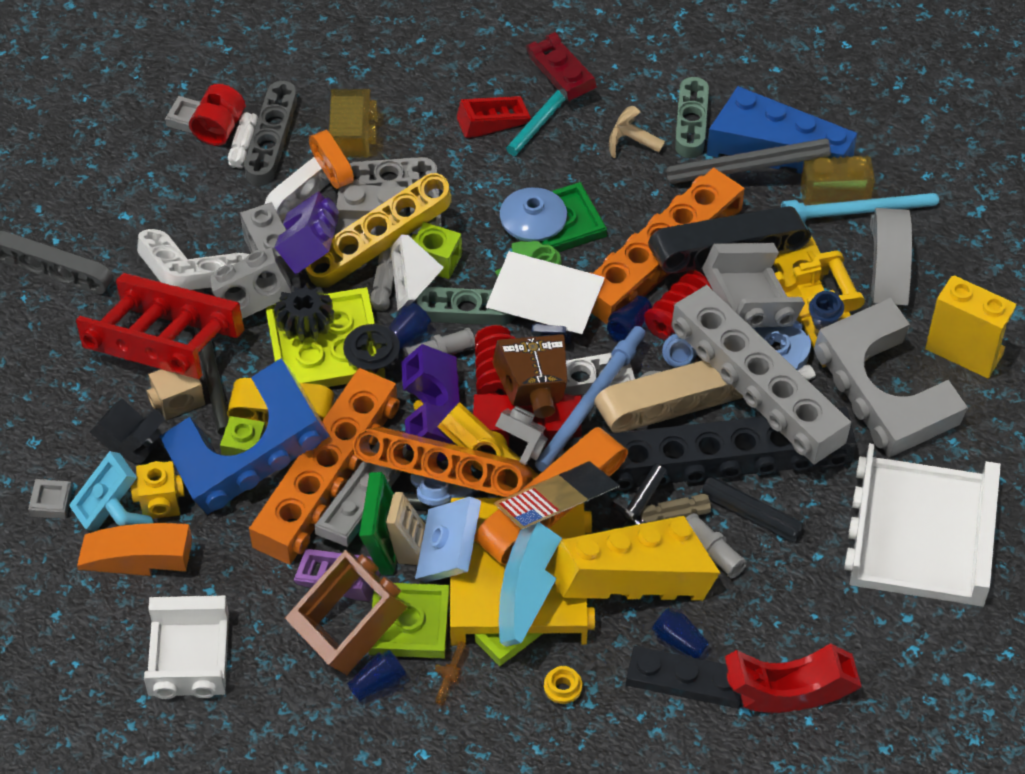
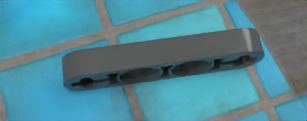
(270, 132)
(54, 263)

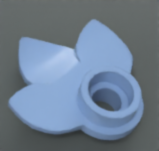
(437, 492)

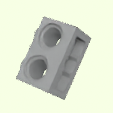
(255, 292)

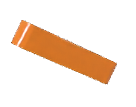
(425, 461)
(499, 532)

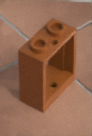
(324, 596)

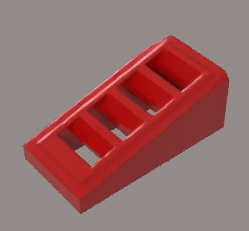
(480, 115)

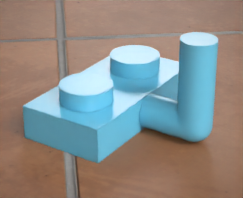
(102, 495)

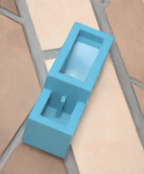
(526, 582)

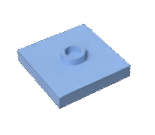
(448, 540)

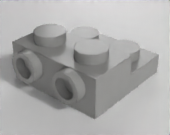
(358, 200)

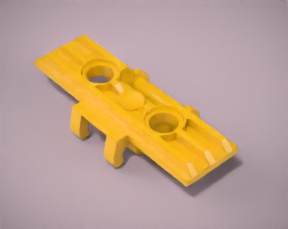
(801, 276)

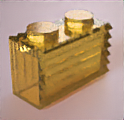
(351, 121)
(837, 180)

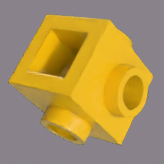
(158, 489)

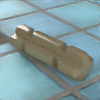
(697, 504)

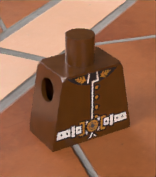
(533, 371)

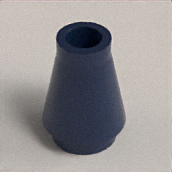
(825, 309)

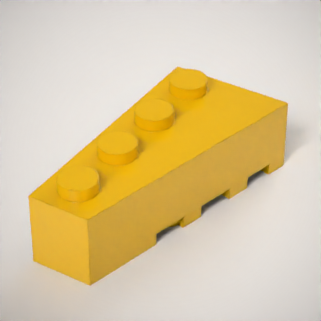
(635, 562)

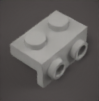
(521, 424)

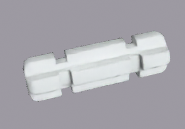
(242, 140)

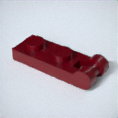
(561, 67)

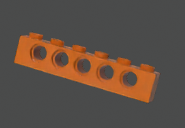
(634, 268)
(285, 540)

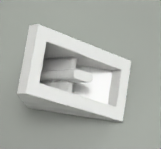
(411, 270)

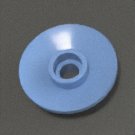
(533, 214)

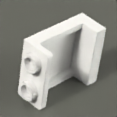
(187, 646)

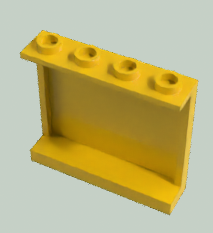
(477, 592)

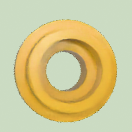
(566, 676)

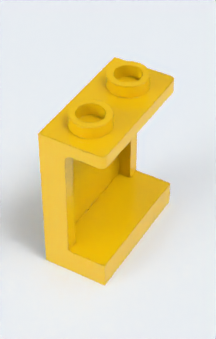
(969, 326)

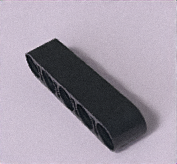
(688, 245)

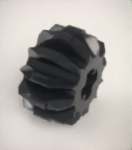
(304, 313)

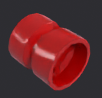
(217, 114)

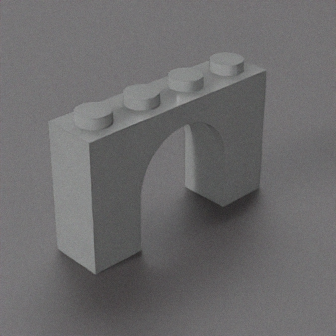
(893, 420)

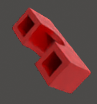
(491, 405)

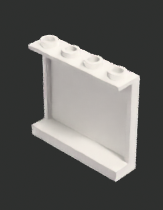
(923, 529)

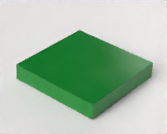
(582, 221)
(374, 528)

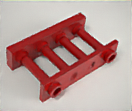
(167, 302)

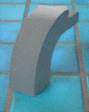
(891, 255)

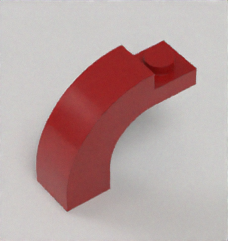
(793, 684)

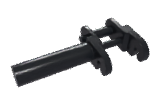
(641, 497)

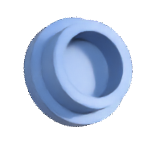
(678, 351)

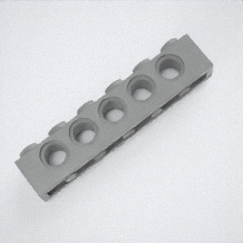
(760, 374)

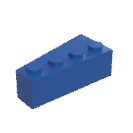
(759, 123)

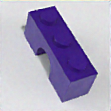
(308, 232)
(434, 380)

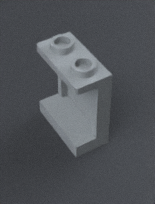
(747, 283)

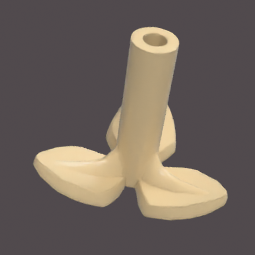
(625, 128)

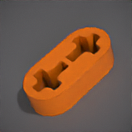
(331, 159)

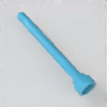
(862, 206)

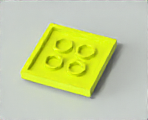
(324, 360)

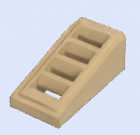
(405, 530)

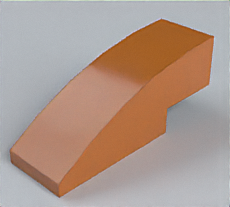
(137, 549)

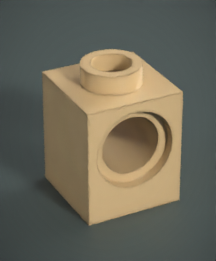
(174, 393)

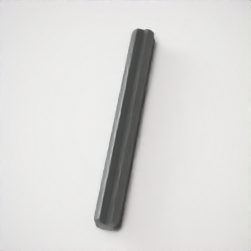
(750, 160)

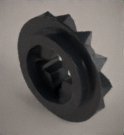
(383, 339)

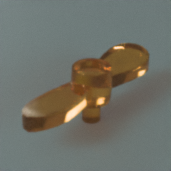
(449, 673)

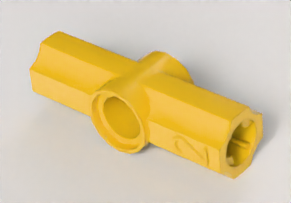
(471, 433)

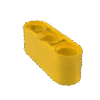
(248, 403)

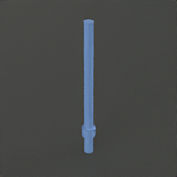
(621, 356)

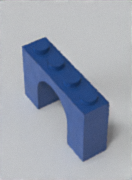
(290, 432)

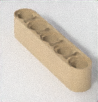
(663, 396)

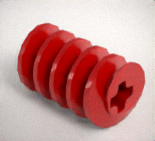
(660, 315)
(485, 343)

